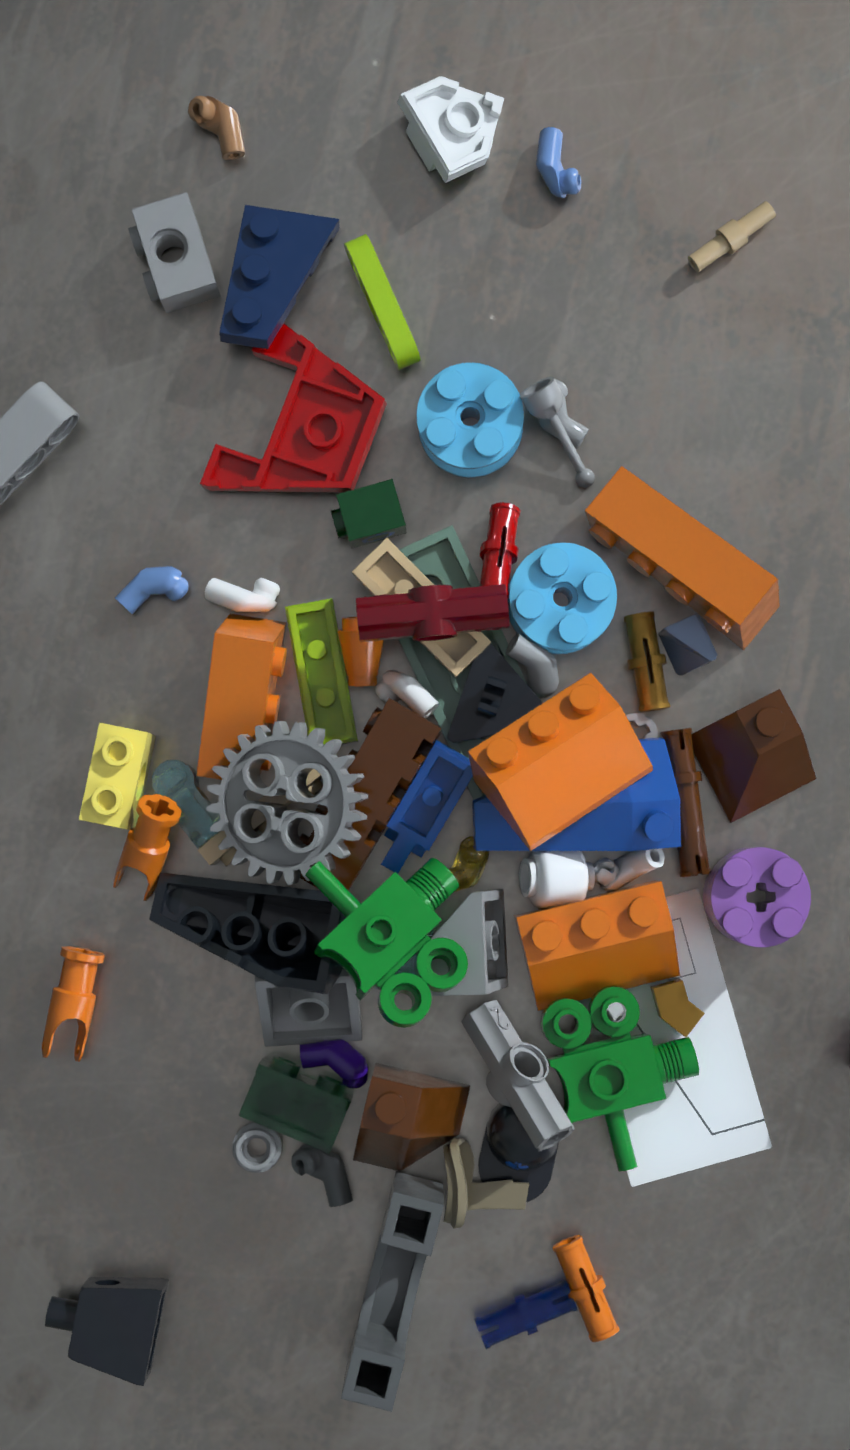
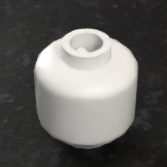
(555, 878)

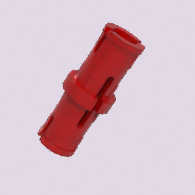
(501, 537)

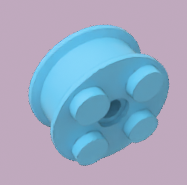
(470, 392)
(581, 578)

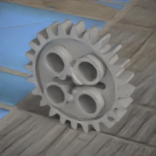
(293, 759)

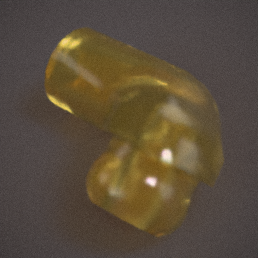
(469, 864)

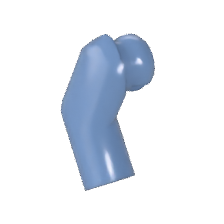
(550, 167)
(153, 582)

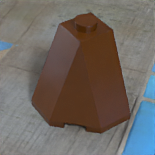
(408, 1117)

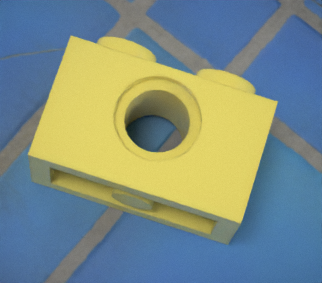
(117, 776)

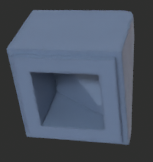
(687, 644)

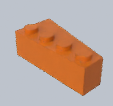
(684, 557)

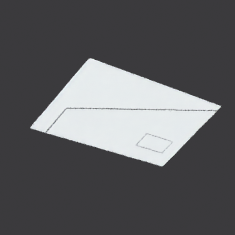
(707, 1114)

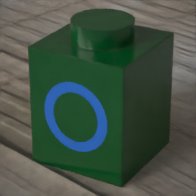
(369, 514)

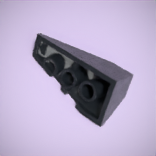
(253, 927)

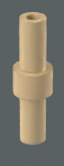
(731, 236)

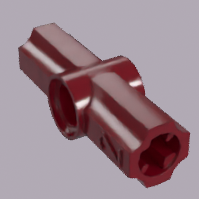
(432, 613)

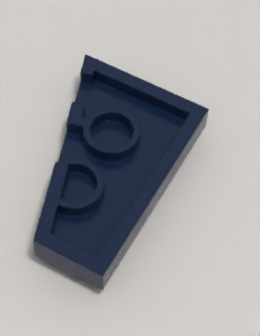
(268, 271)

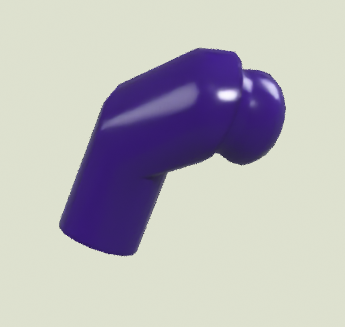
(339, 1057)

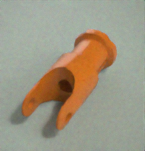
(149, 841)
(73, 996)

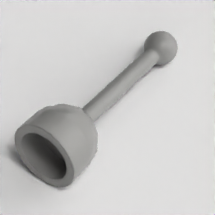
(543, 401)

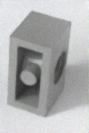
(167, 225)

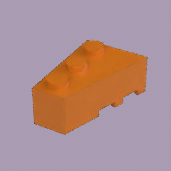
(240, 686)

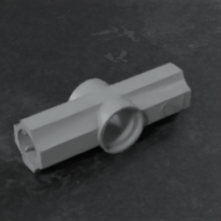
(517, 1075)

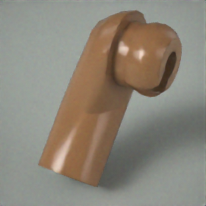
(221, 121)

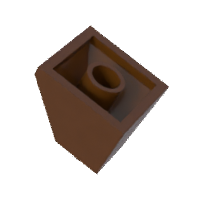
(753, 756)

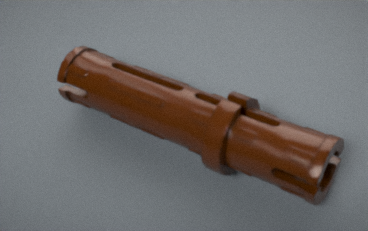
(693, 849)

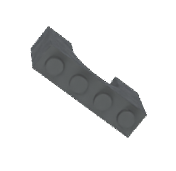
(391, 1290)

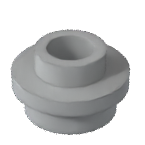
(250, 1161)

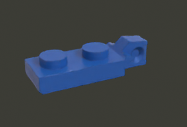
(426, 804)

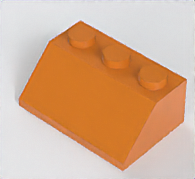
(559, 761)
(599, 943)

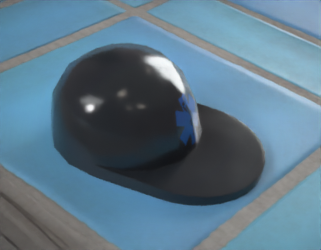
(512, 1155)

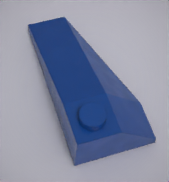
(633, 820)

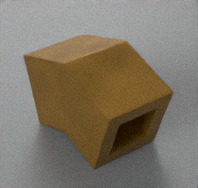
(674, 1007)

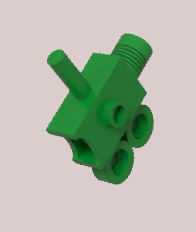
(388, 932)
(613, 1071)

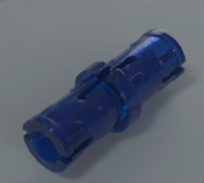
(525, 1314)

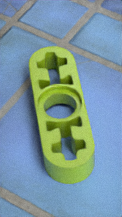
(382, 302)

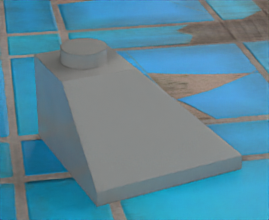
(481, 932)

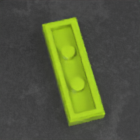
(321, 670)

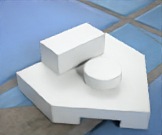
(450, 125)

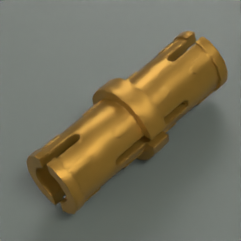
(642, 629)

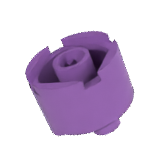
(776, 917)

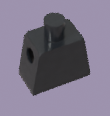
(113, 1324)

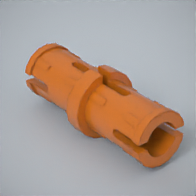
(586, 1288)

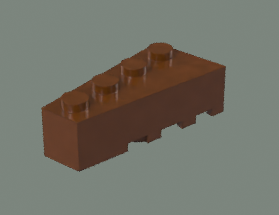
(389, 761)

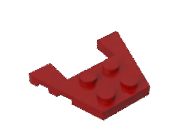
(319, 432)

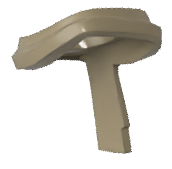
(466, 1195)

